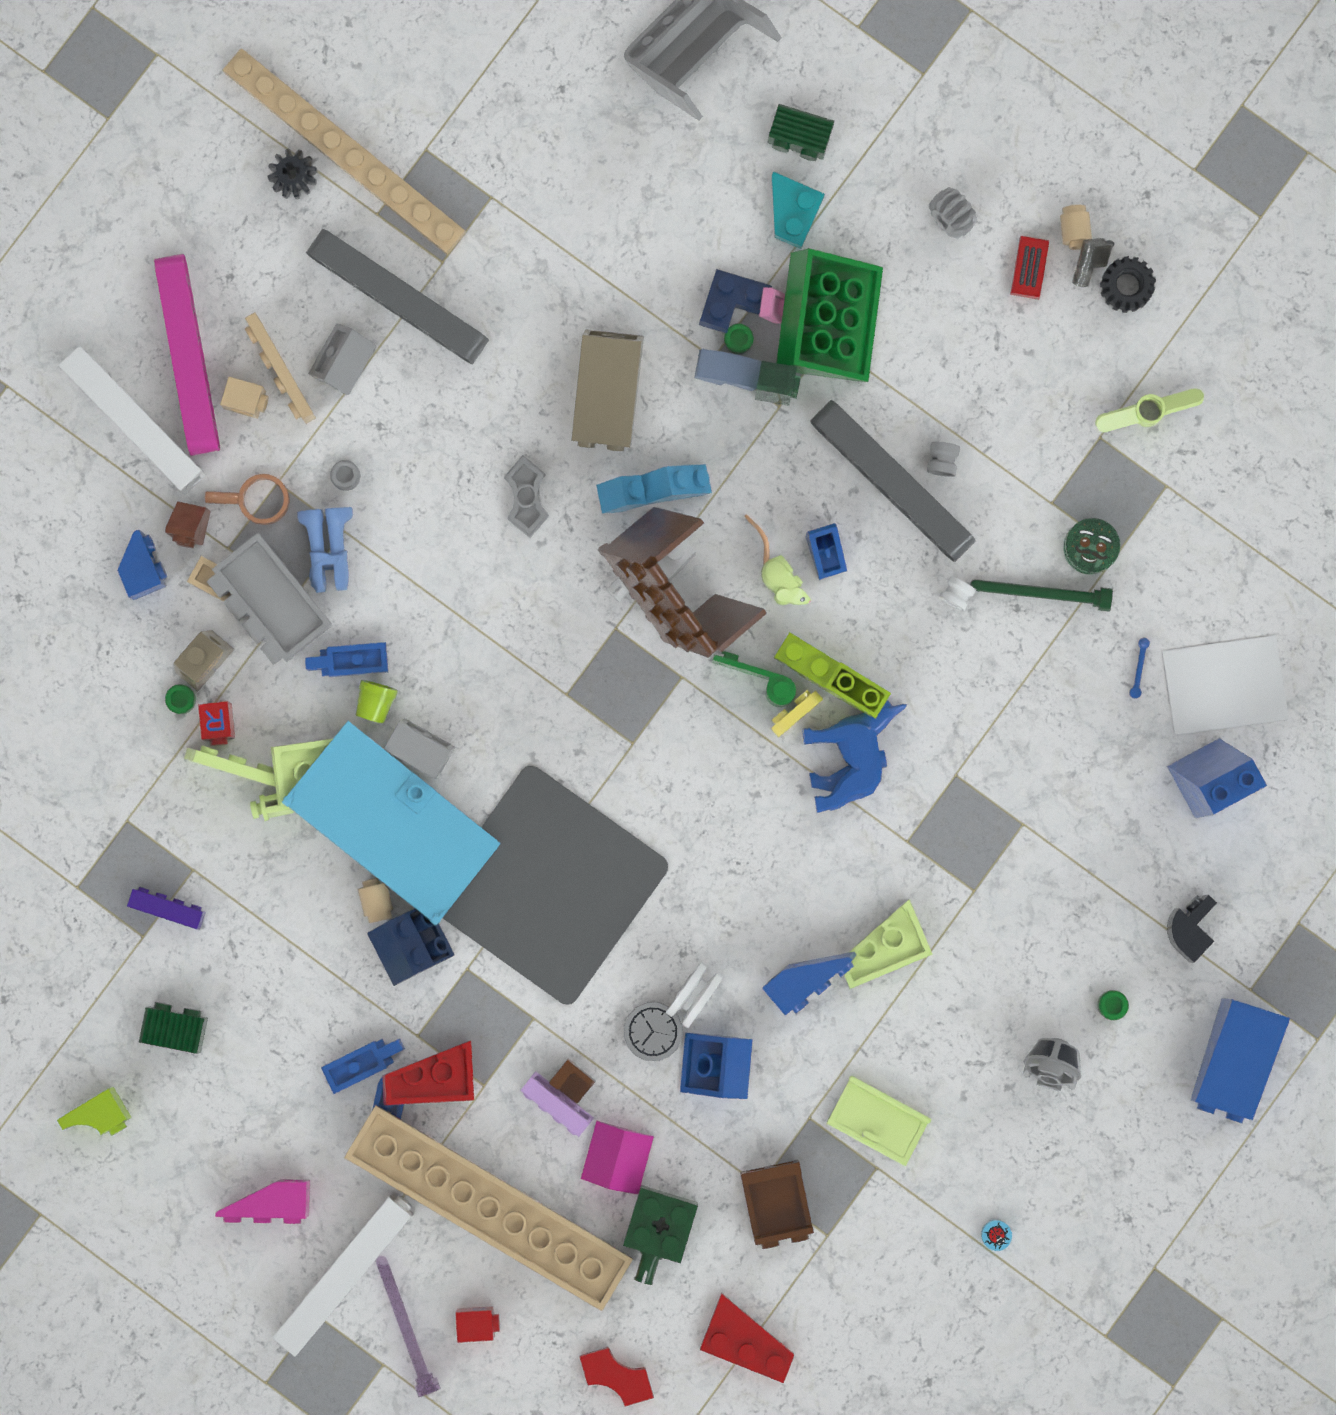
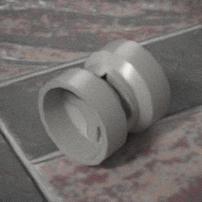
(943, 459)

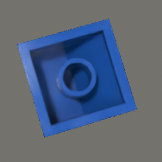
(716, 1066)

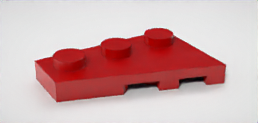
(433, 1079)
(744, 1342)

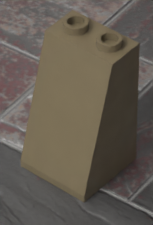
(607, 389)

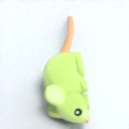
(778, 576)

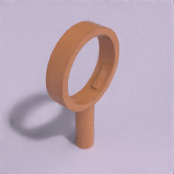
(238, 498)

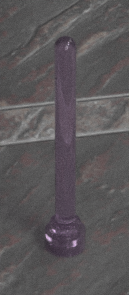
(425, 1382)

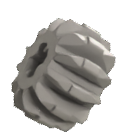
(953, 212)

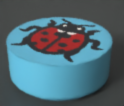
(996, 1235)

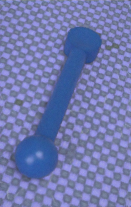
(1136, 692)

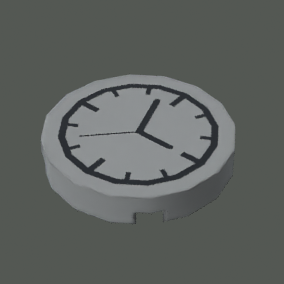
(652, 1032)

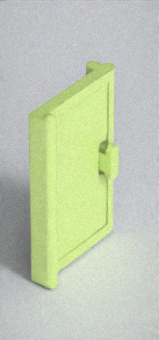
(880, 1118)

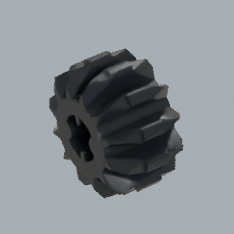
(303, 176)

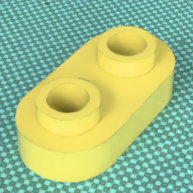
(786, 720)

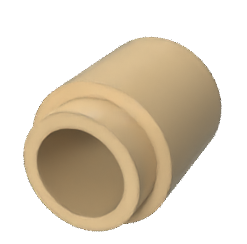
(1075, 226)
(375, 900)

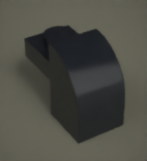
(1185, 933)

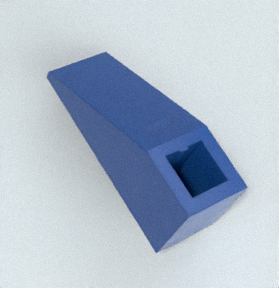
(803, 978)

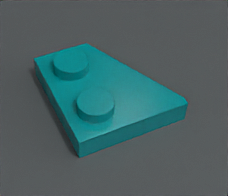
(793, 209)

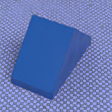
(826, 551)

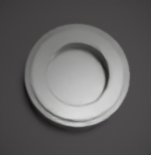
(345, 475)

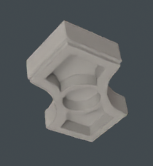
(527, 509)

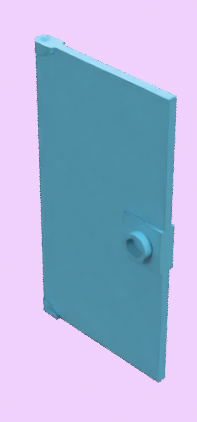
(391, 822)

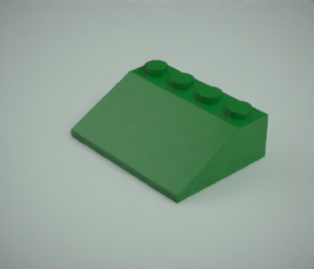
(829, 315)

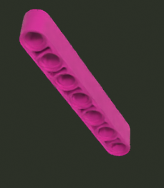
(187, 354)

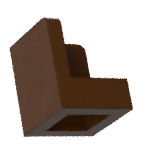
(572, 1081)

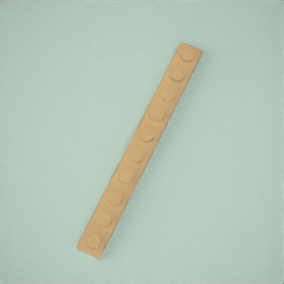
(344, 151)

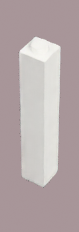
(131, 419)
(344, 1274)

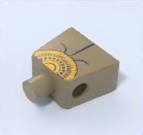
(202, 658)

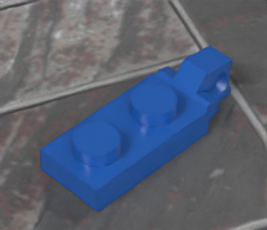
(350, 660)
(360, 1064)

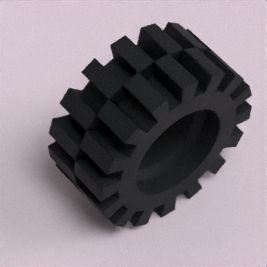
(1138, 270)

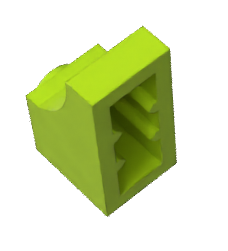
(101, 1112)

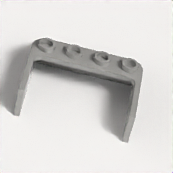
(685, 39)

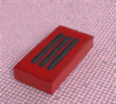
(1029, 267)

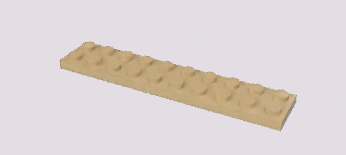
(488, 1207)

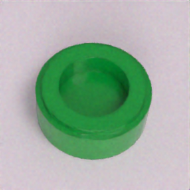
(739, 339)
(180, 699)
(1113, 1005)

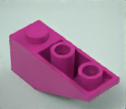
(281, 1199)

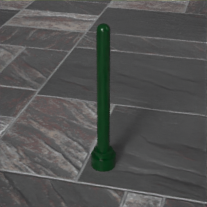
(1099, 598)

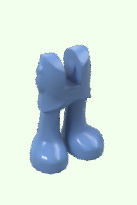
(319, 558)

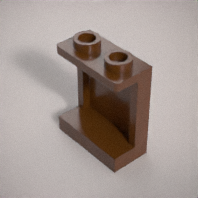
(777, 1204)

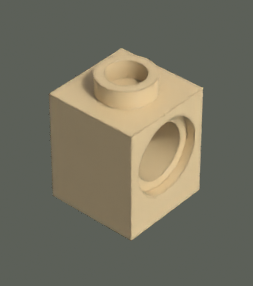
(244, 398)

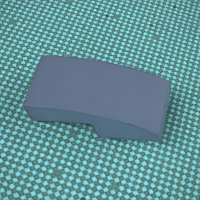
(727, 369)

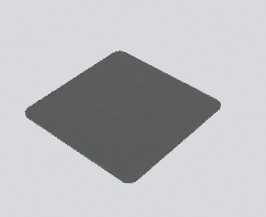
(555, 886)

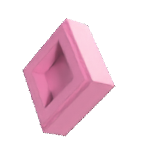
(772, 305)

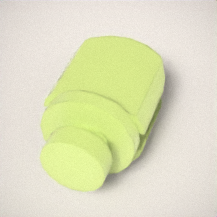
(268, 807)

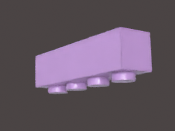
(556, 1104)

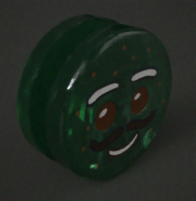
(1091, 546)

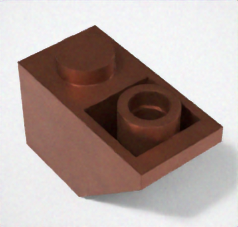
(188, 524)

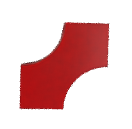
(629, 1383)

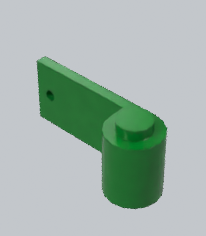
(779, 690)

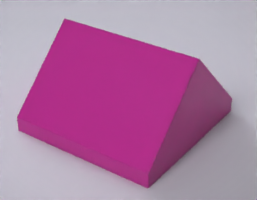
(617, 1158)

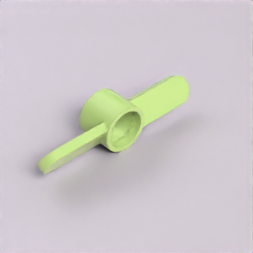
(1166, 405)

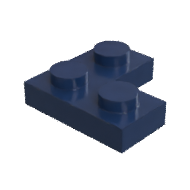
(726, 294)

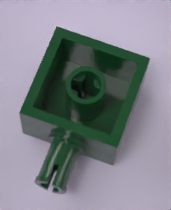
(655, 1244)

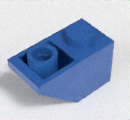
(139, 569)

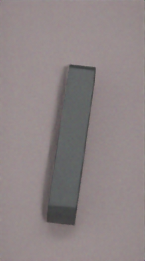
(397, 296)
(892, 481)

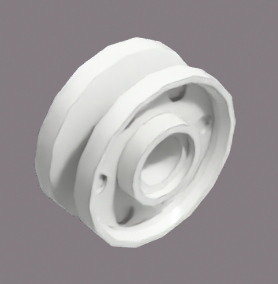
(694, 995)

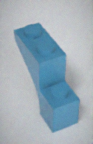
(653, 487)

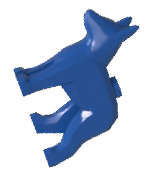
(859, 747)

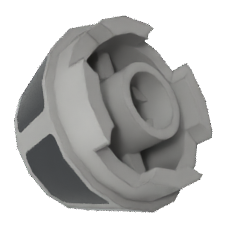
(1053, 1064)

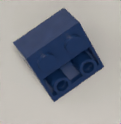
(409, 945)

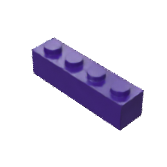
(170, 910)

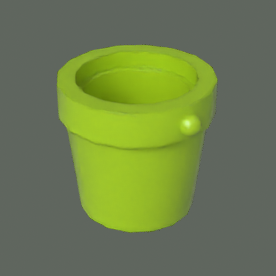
(374, 701)

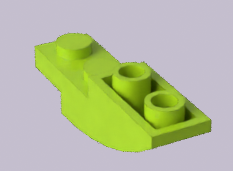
(832, 676)

